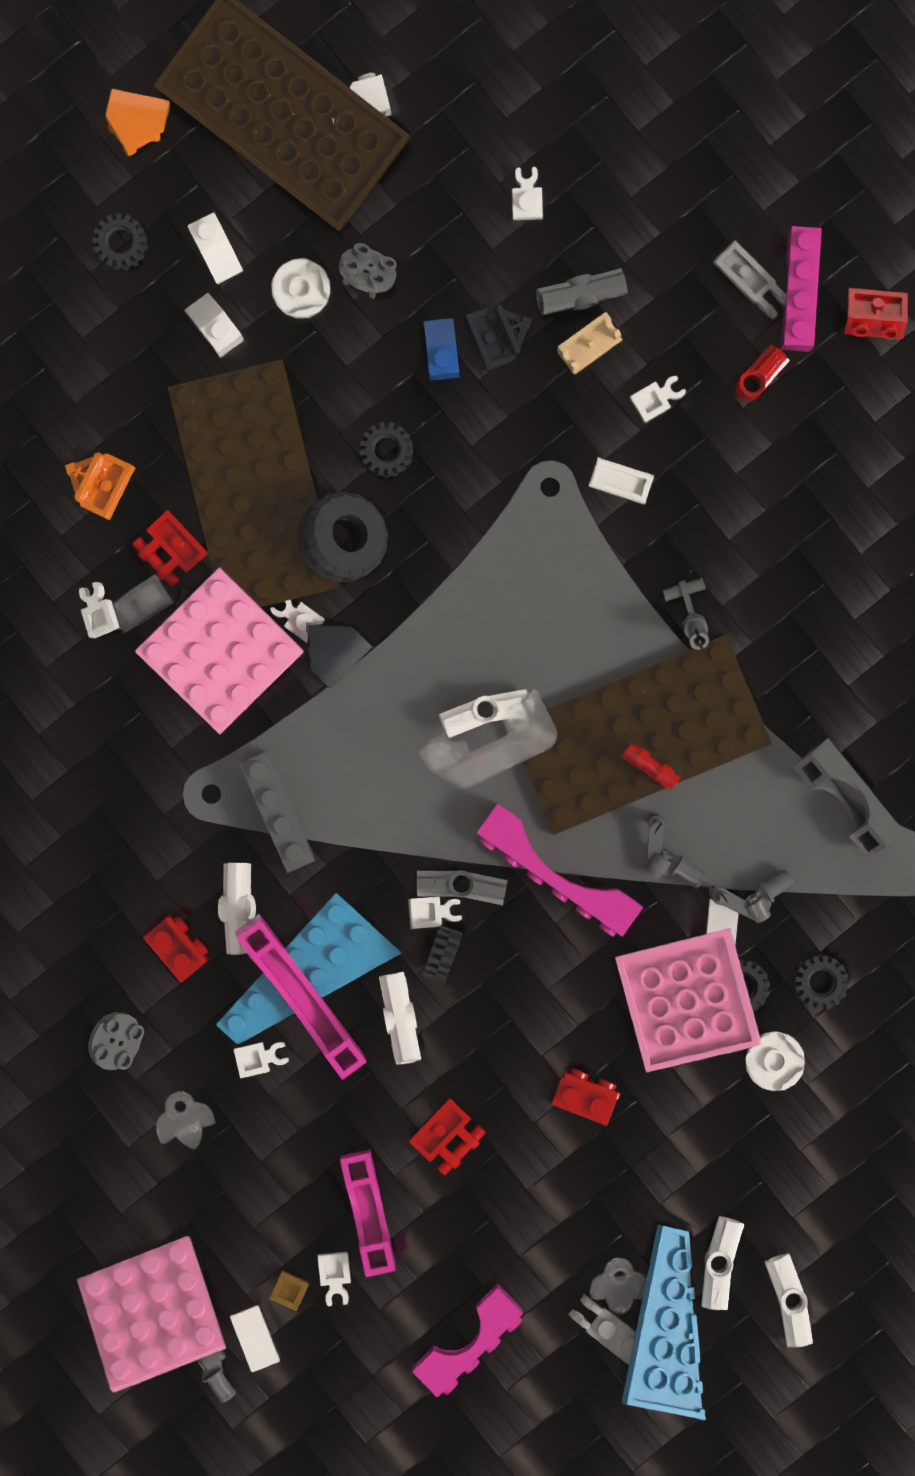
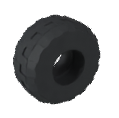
(363, 524)

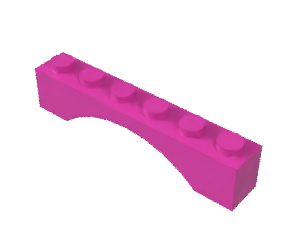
(609, 906)
(301, 996)

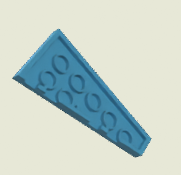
(329, 951)
(666, 1341)

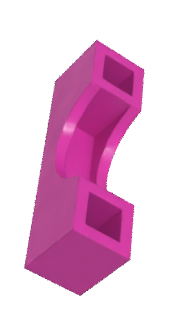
(802, 288)
(368, 1213)
(442, 1367)

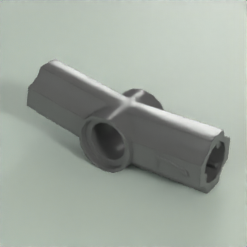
(581, 292)
(481, 887)

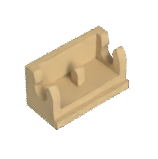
(589, 343)

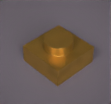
(289, 1290)

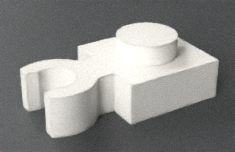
(527, 200)
(653, 400)
(99, 614)
(298, 618)
(428, 912)
(254, 1058)
(334, 1272)

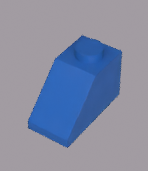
(441, 349)

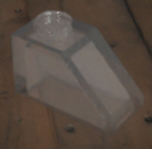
(141, 603)

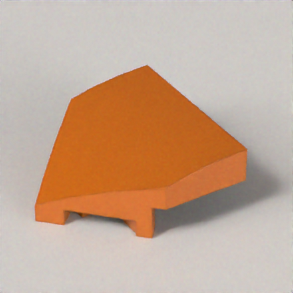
(136, 119)
(99, 482)

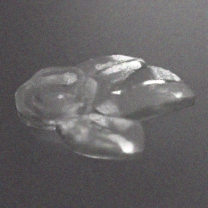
(185, 1124)
(618, 1290)

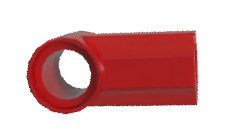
(762, 372)

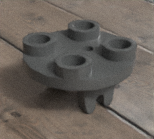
(367, 269)
(112, 1054)

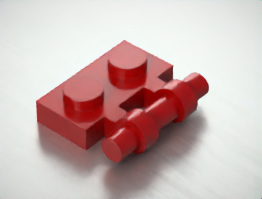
(176, 542)
(657, 771)
(440, 1130)

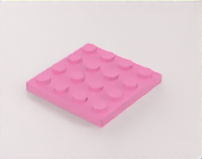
(219, 650)
(688, 1000)
(151, 1314)

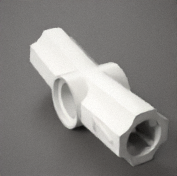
(466, 716)
(236, 903)
(400, 1018)
(717, 1282)
(795, 1318)

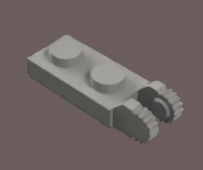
(749, 277)
(607, 1329)

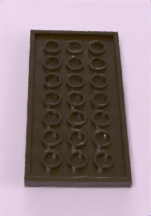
(280, 109)
(249, 478)
(681, 710)

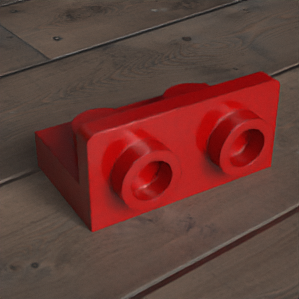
(876, 313)
(176, 947)
(586, 1097)

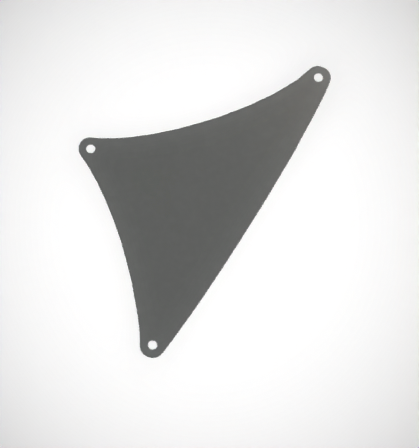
(555, 614)

